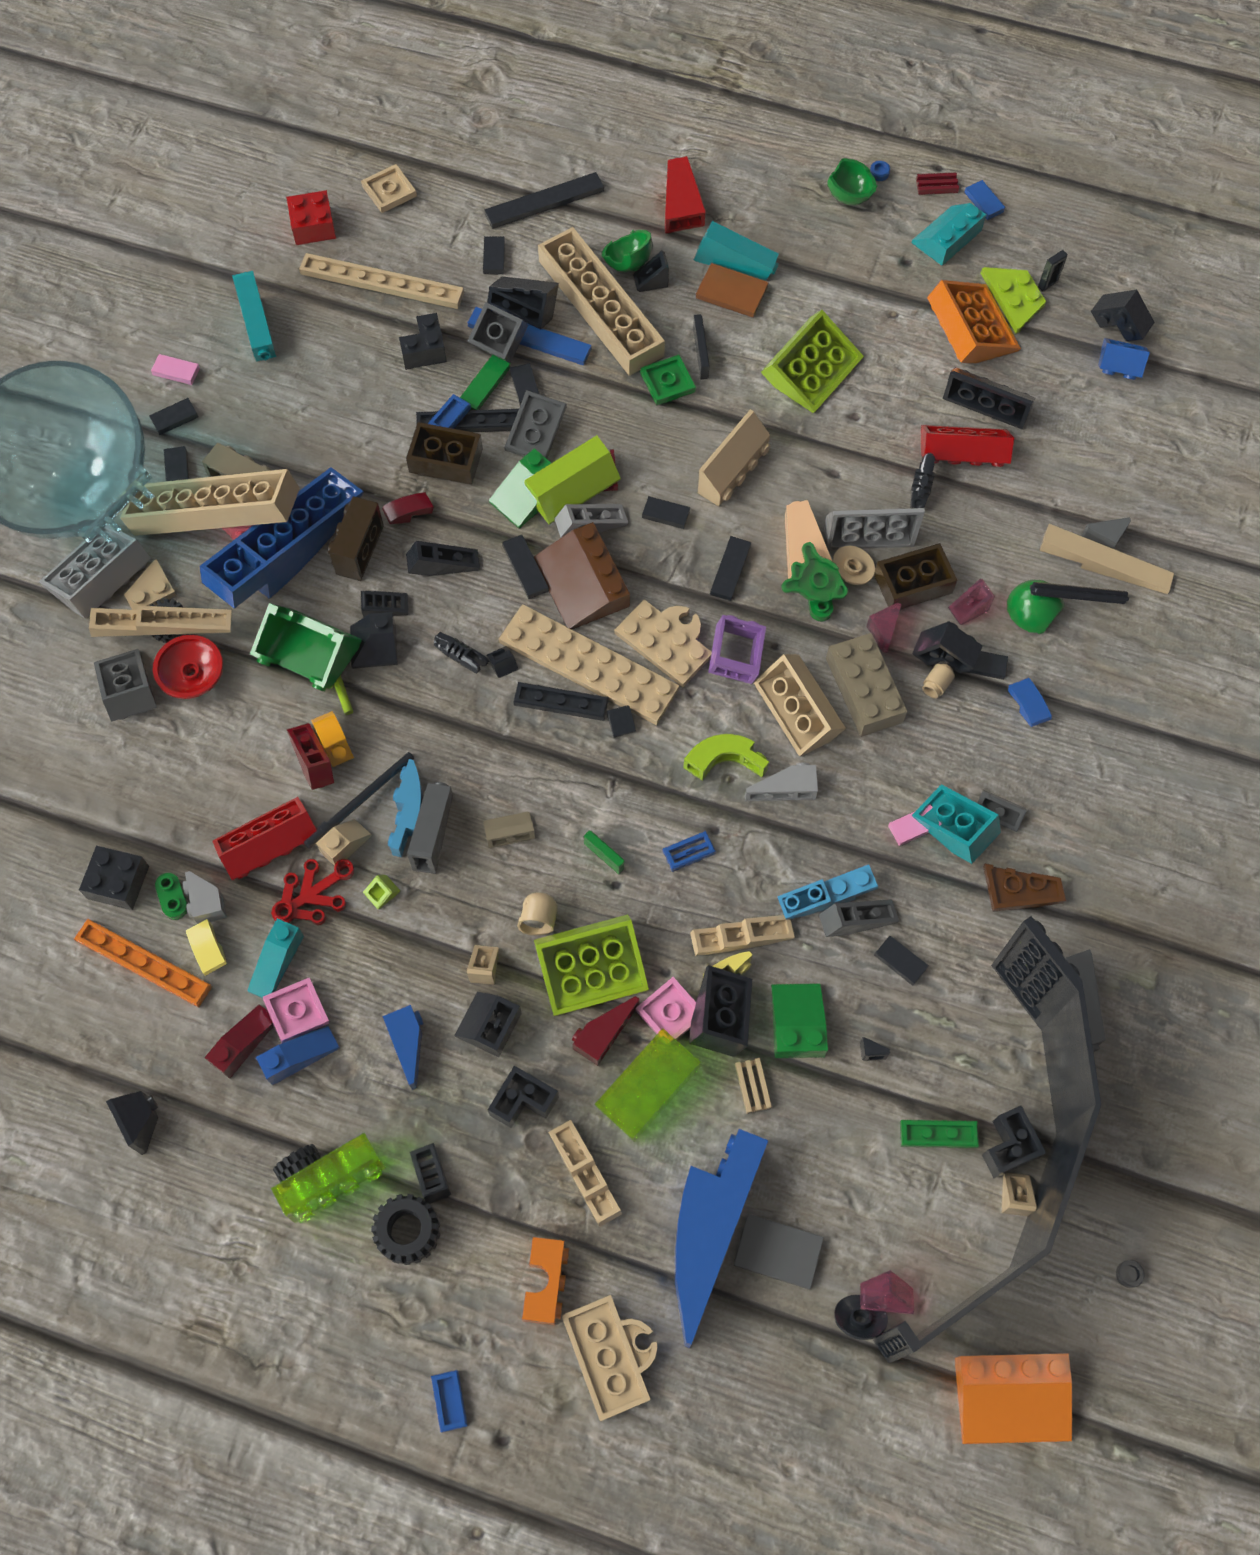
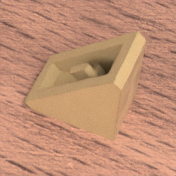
(483, 965)
(1017, 1195)

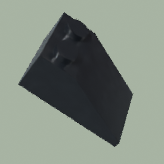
(722, 1012)

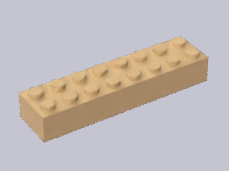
(601, 301)
(213, 503)

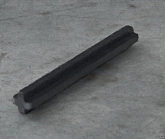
(1079, 593)

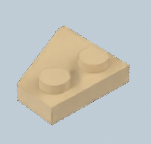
(150, 588)

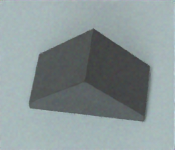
(1107, 532)

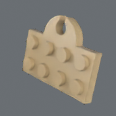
(666, 640)
(609, 1356)

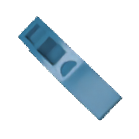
(408, 802)
(823, 894)

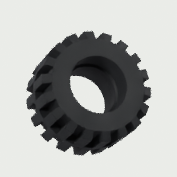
(390, 1213)

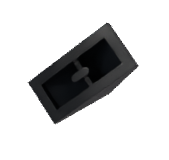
(653, 274)

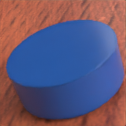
(880, 170)

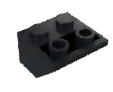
(489, 1022)

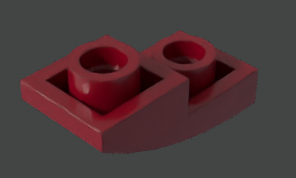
(405, 507)

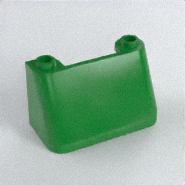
(304, 645)

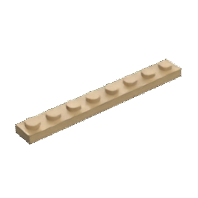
(381, 281)

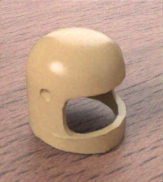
(539, 908)

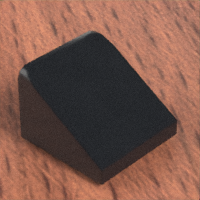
(502, 661)
(621, 721)
(873, 1051)

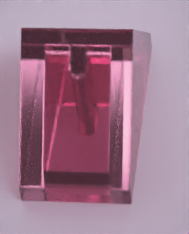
(972, 603)
(883, 624)
(887, 1294)

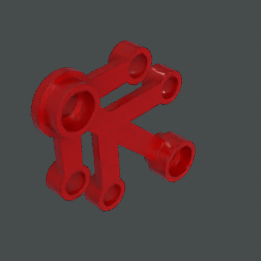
(310, 894)

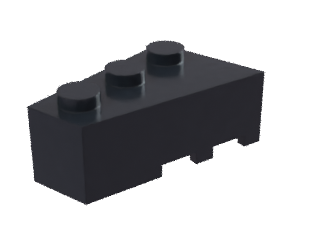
(525, 299)

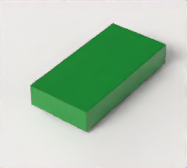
(604, 852)

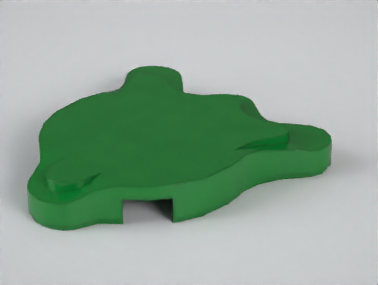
(816, 578)

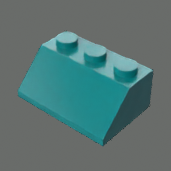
(950, 232)

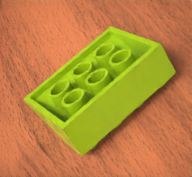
(813, 362)
(591, 964)

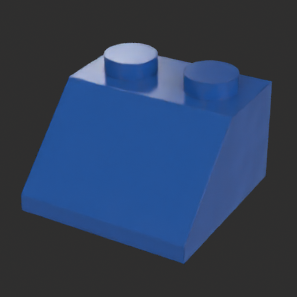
(1123, 358)

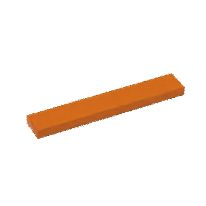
(143, 963)

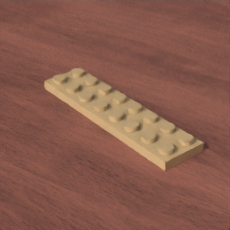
(589, 664)

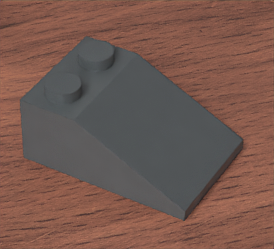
(124, 685)

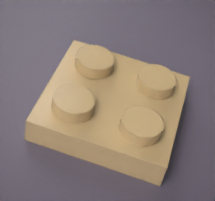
(388, 188)

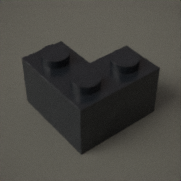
(1126, 311)
(426, 347)
(948, 645)
(519, 1091)
(1018, 1146)

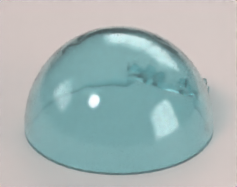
(67, 452)

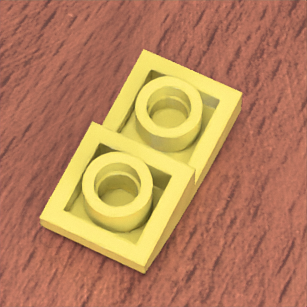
(205, 947)
(737, 963)

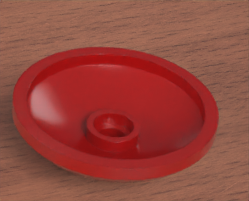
(182, 657)

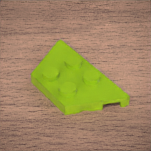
(1015, 294)

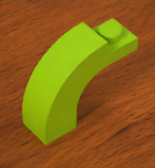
(721, 749)

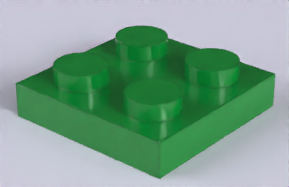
(667, 380)

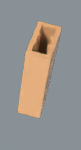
(800, 529)

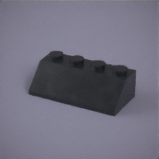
(988, 397)

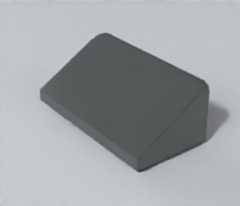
(1009, 812)

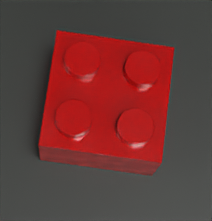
(311, 217)

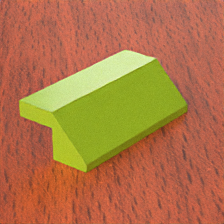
(573, 478)

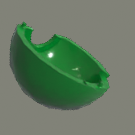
(851, 182)
(629, 252)
(1032, 611)

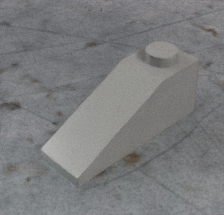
(603, 515)
(792, 783)

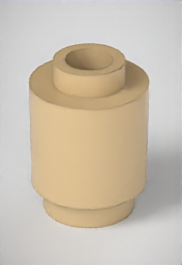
(938, 680)

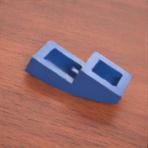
(1030, 701)

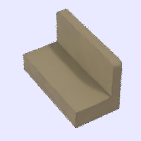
(509, 829)

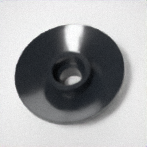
(859, 1322)

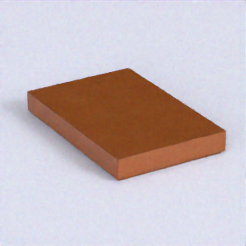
(732, 290)

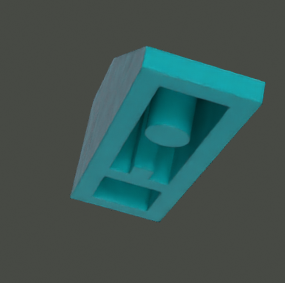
(275, 958)

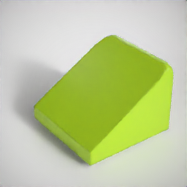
(381, 891)

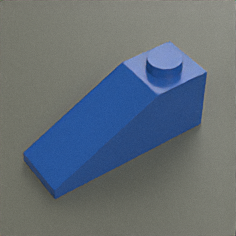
(406, 1037)
(296, 1054)

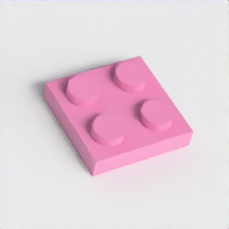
(668, 1009)
(295, 1010)

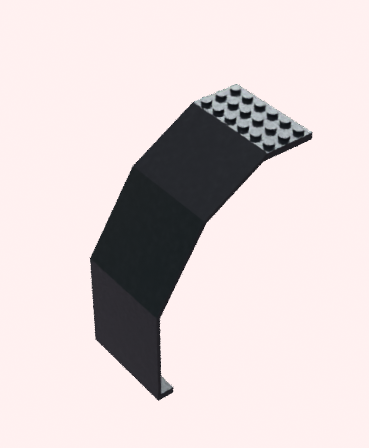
(1056, 1002)

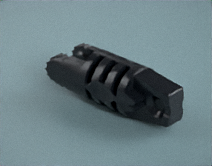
(922, 482)
(460, 652)

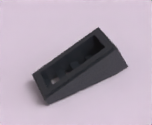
(378, 596)
(434, 1189)

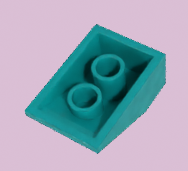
(965, 825)

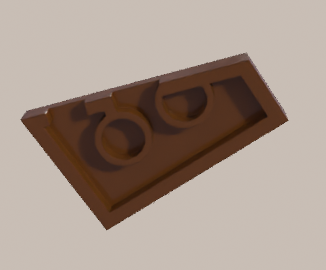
(1020, 890)

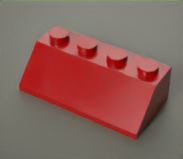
(967, 444)
(264, 838)

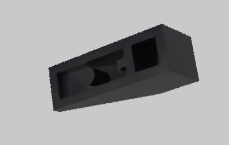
(440, 559)

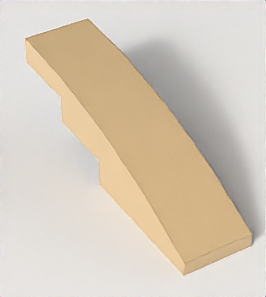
(742, 935)
(585, 1173)

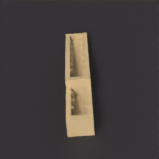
(1105, 560)
(158, 621)

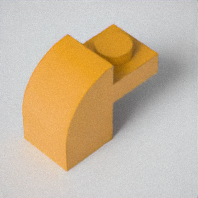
(332, 738)

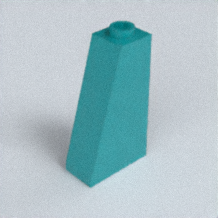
(736, 252)
(254, 316)

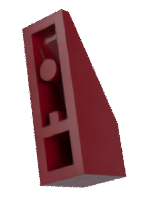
(311, 756)
(600, 1034)
(240, 1041)

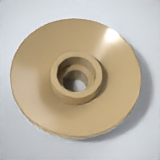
(854, 565)

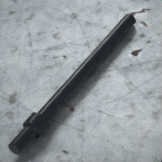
(325, 827)

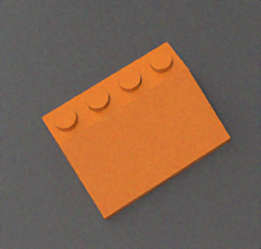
(972, 321)
(1014, 1398)

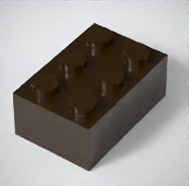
(444, 453)
(356, 538)
(915, 576)

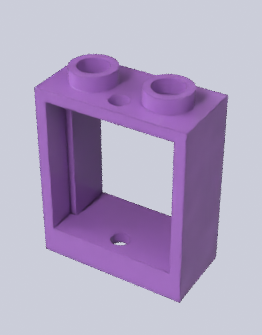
(731, 668)

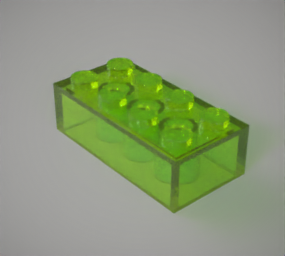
(648, 1085)
(328, 1179)

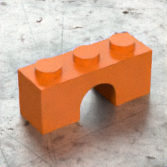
(544, 1305)

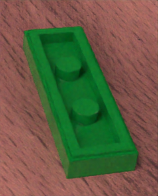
(485, 382)
(939, 1134)

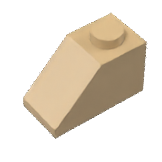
(342, 841)

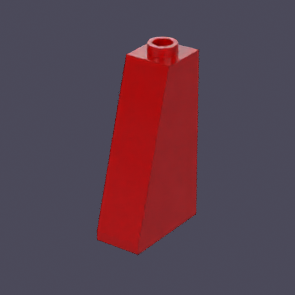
(683, 201)

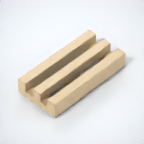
(748, 1065)

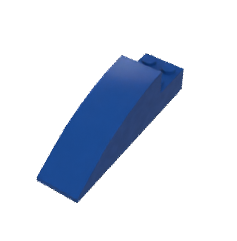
(275, 552)
(707, 1224)

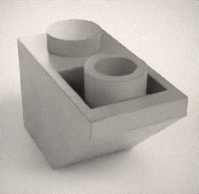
(204, 898)

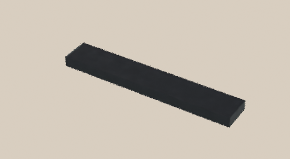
(544, 200)
(479, 420)

